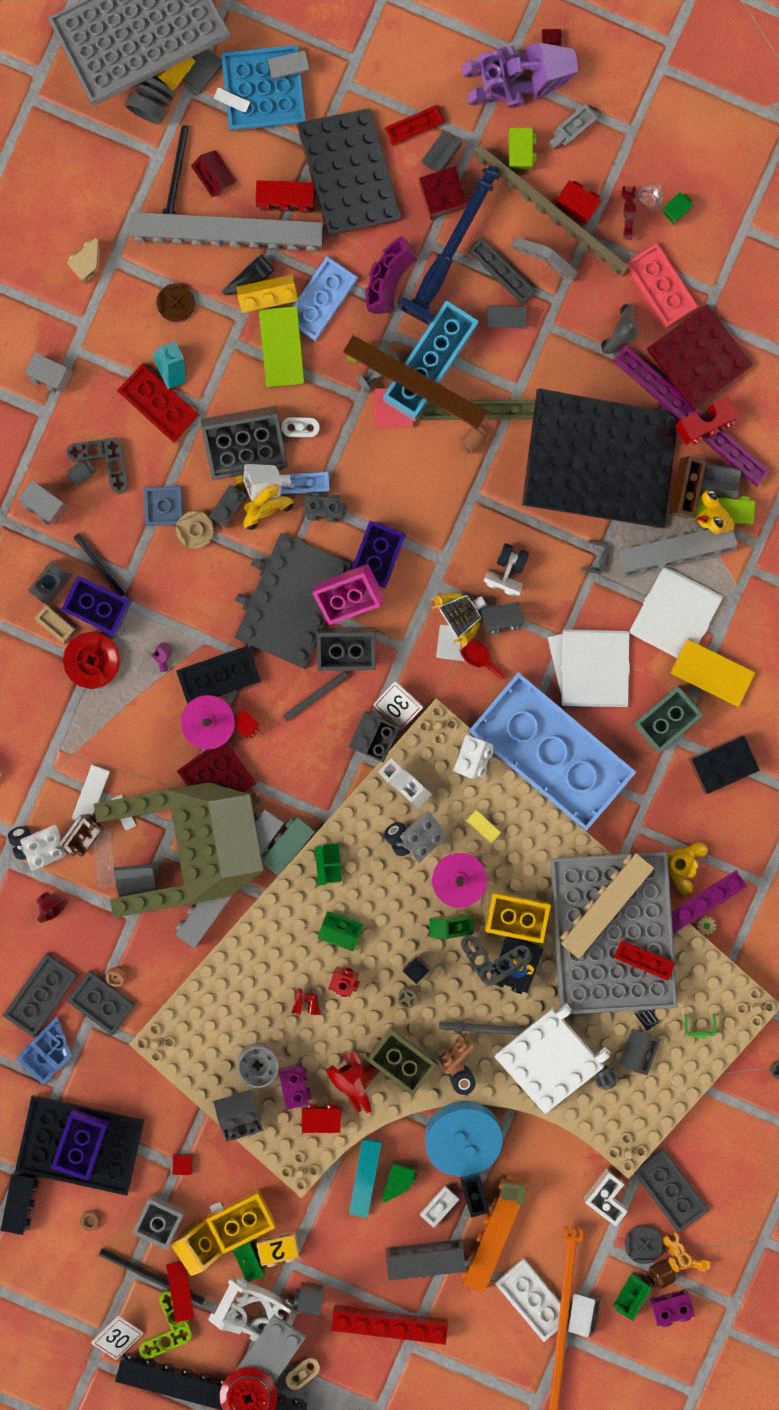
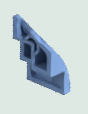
(45, 1052)

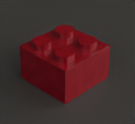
(442, 192)

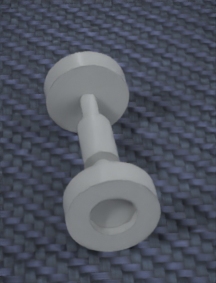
(363, 382)

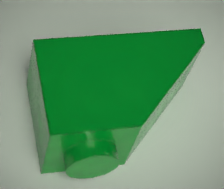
(451, 926)
(398, 1180)

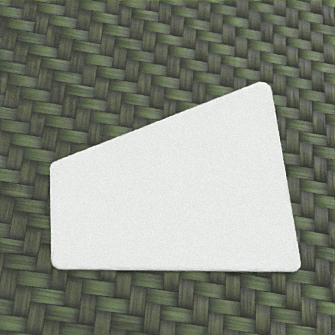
(446, 648)

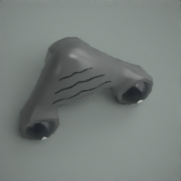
(624, 330)

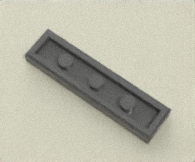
(502, 271)

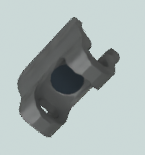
(49, 583)

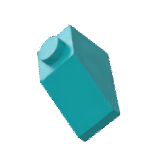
(170, 364)

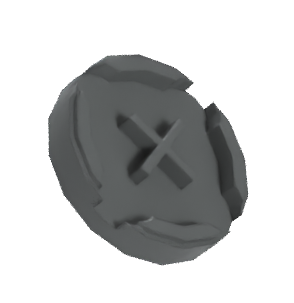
(643, 1244)

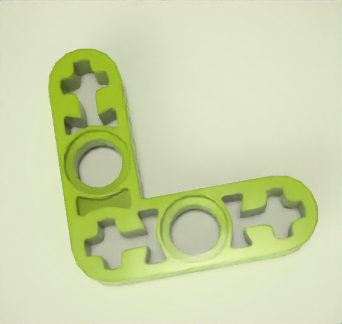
(175, 1328)

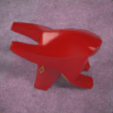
(353, 1080)

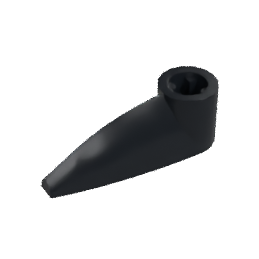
(253, 273)

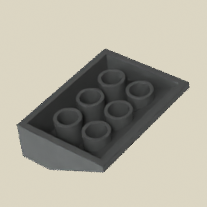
(243, 439)

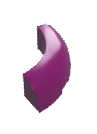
(386, 274)

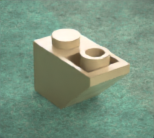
(86, 262)

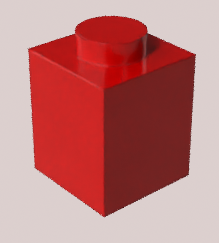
(246, 724)

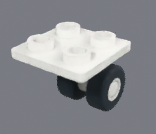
(502, 581)
(37, 848)

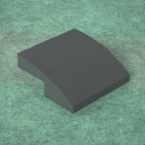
(134, 879)

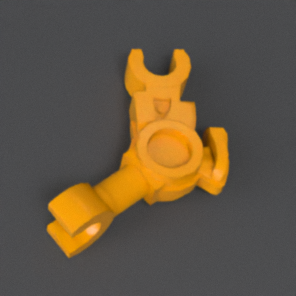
(680, 1258)

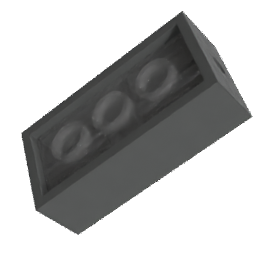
(425, 1259)

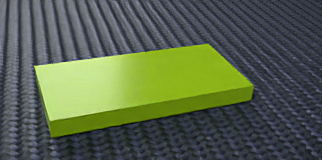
(281, 347)

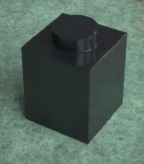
(416, 969)

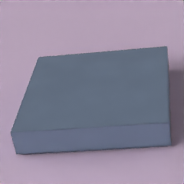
(163, 505)

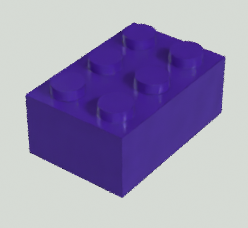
(380, 551)
(96, 606)
(80, 1144)

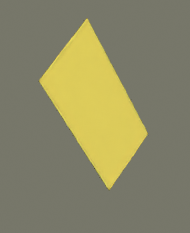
(483, 826)

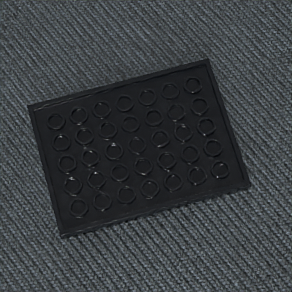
(600, 459)

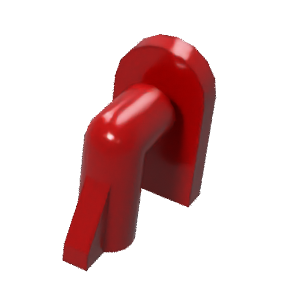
(313, 1008)

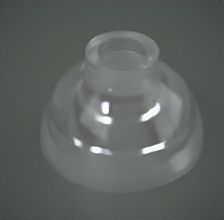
(651, 195)

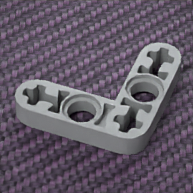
(547, 255)

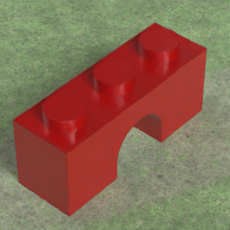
(722, 414)

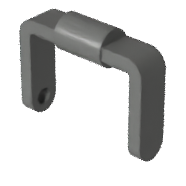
(603, 561)

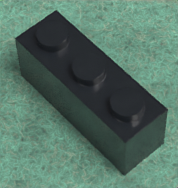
(19, 1203)

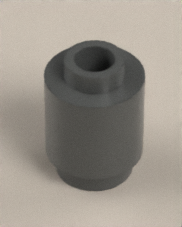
(80, 472)

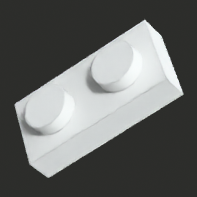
(439, 1206)

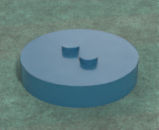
(463, 1138)

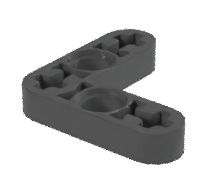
(104, 452)
(489, 966)

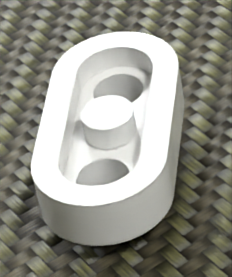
(300, 427)

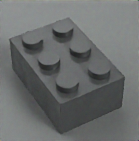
(346, 649)

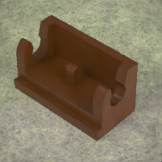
(81, 835)

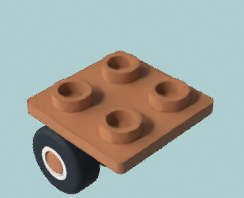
(453, 1064)

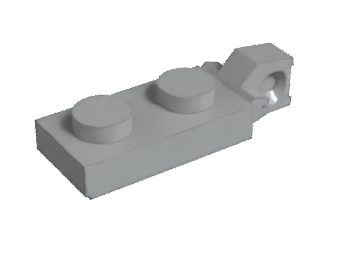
(573, 126)

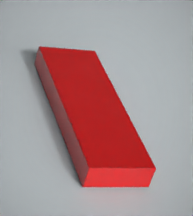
(414, 125)
(644, 960)
(180, 1292)

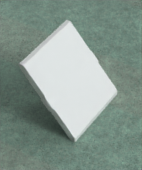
(675, 612)
(595, 668)

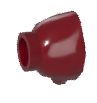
(50, 906)

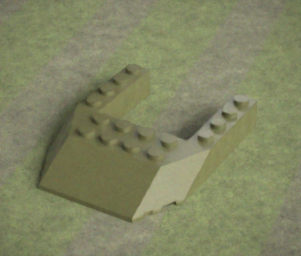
(213, 840)

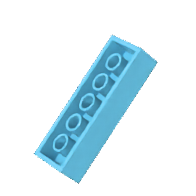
(433, 356)

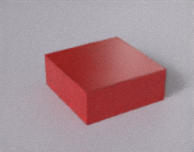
(182, 1164)

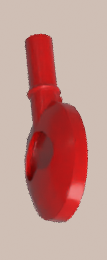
(478, 655)

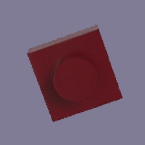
(552, 37)

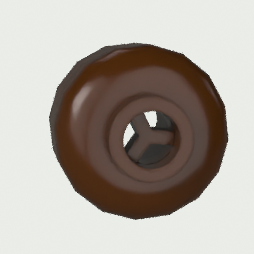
(661, 1274)

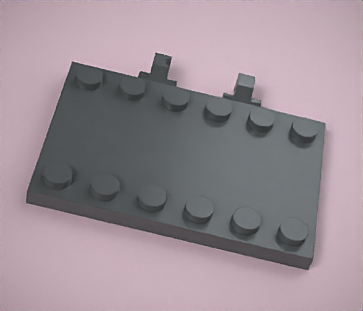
(283, 610)

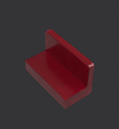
(213, 172)

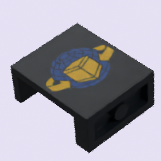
(522, 978)

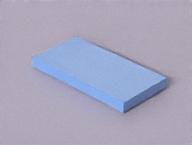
(323, 297)

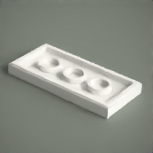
(531, 1298)

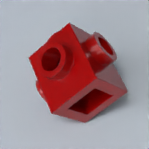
(344, 981)

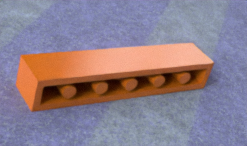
(491, 1240)

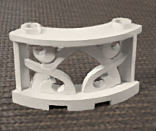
(225, 1318)

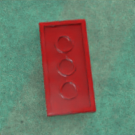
(157, 403)

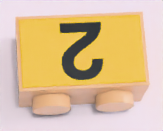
(278, 1248)

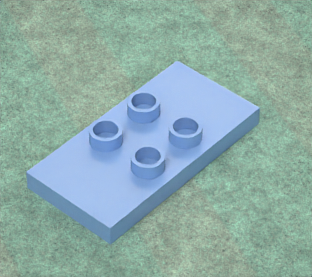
(552, 751)

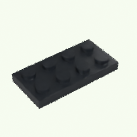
(219, 674)

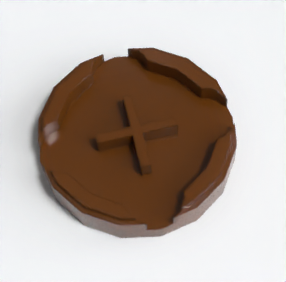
(175, 302)

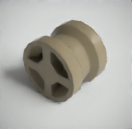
(408, 1001)

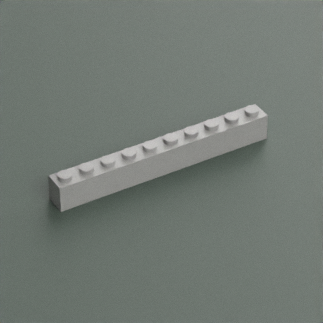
(226, 231)

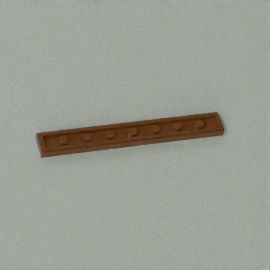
(415, 382)

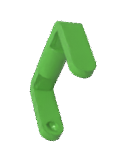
(702, 1033)

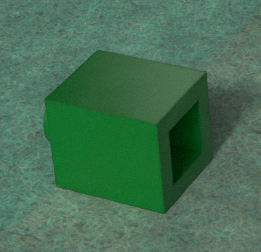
(677, 208)

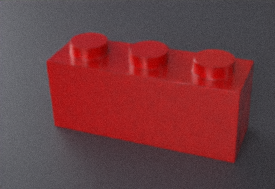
(284, 195)

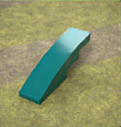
(365, 1177)

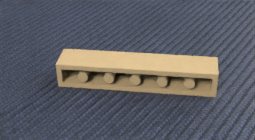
(607, 904)

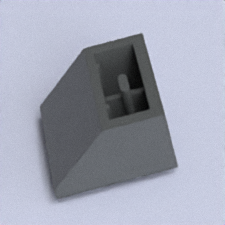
(502, 617)
(374, 737)
(238, 1115)

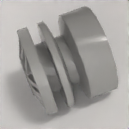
(265, 1074)

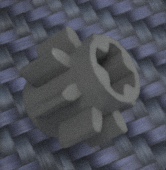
(606, 1078)

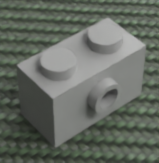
(49, 373)

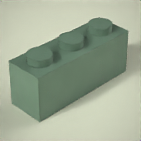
(287, 845)

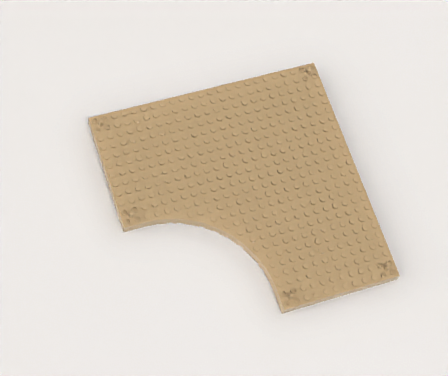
(252, 977)

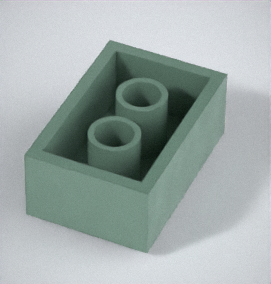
(667, 719)

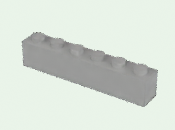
(675, 551)

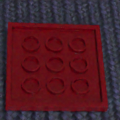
(699, 357)

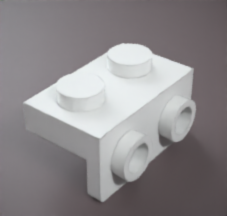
(473, 758)

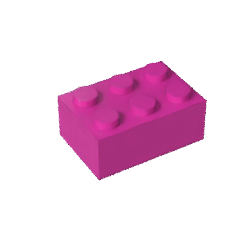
(348, 594)

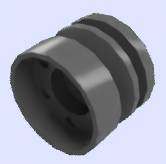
(148, 101)

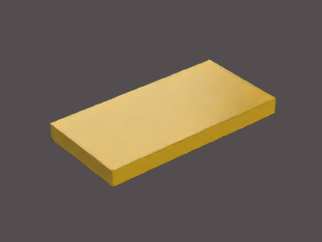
(712, 673)

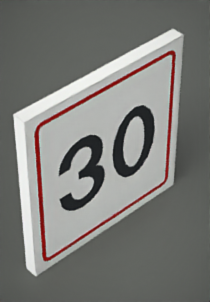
(398, 705)
(117, 1337)

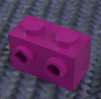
(294, 1087)
(672, 1308)

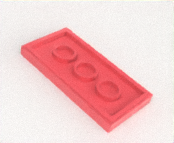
(661, 285)

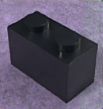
(474, 1195)

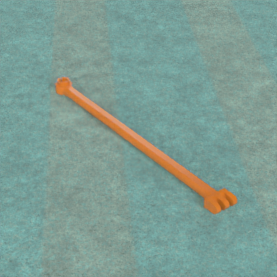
(572, 1240)

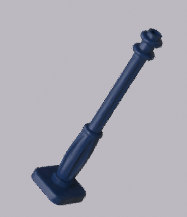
(438, 271)

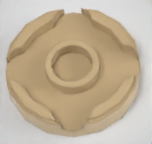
(194, 529)

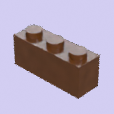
(687, 487)

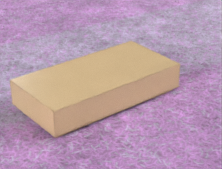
(55, 623)

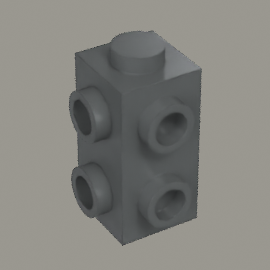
(322, 507)

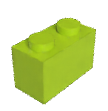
(521, 149)

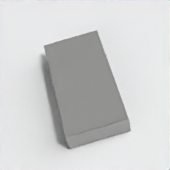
(288, 65)

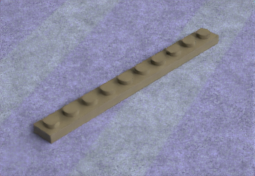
(556, 216)

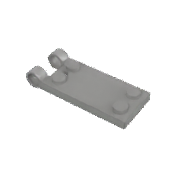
(273, 1348)

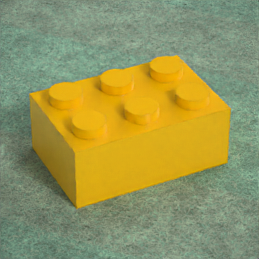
(517, 917)
(241, 1221)

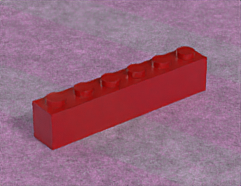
(389, 1325)

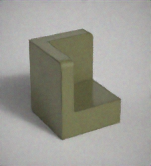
(513, 1190)

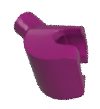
(162, 653)

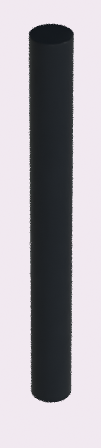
(100, 564)

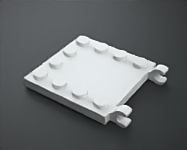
(550, 1059)

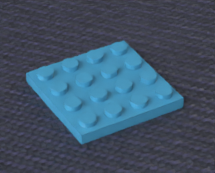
(271, 101)

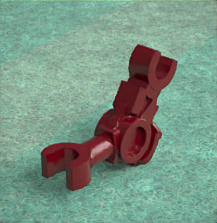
(628, 212)

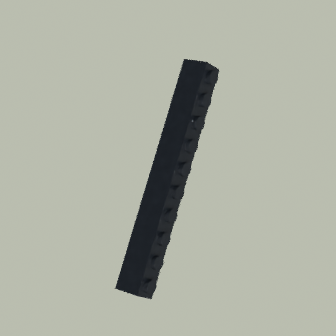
(183, 1383)

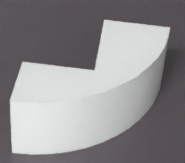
(405, 783)

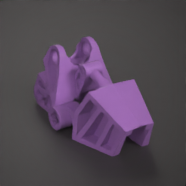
(550, 65)

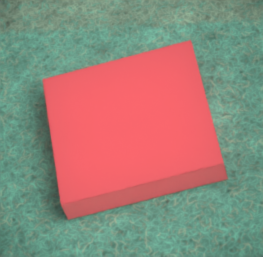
(387, 416)

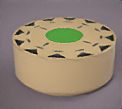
(706, 925)

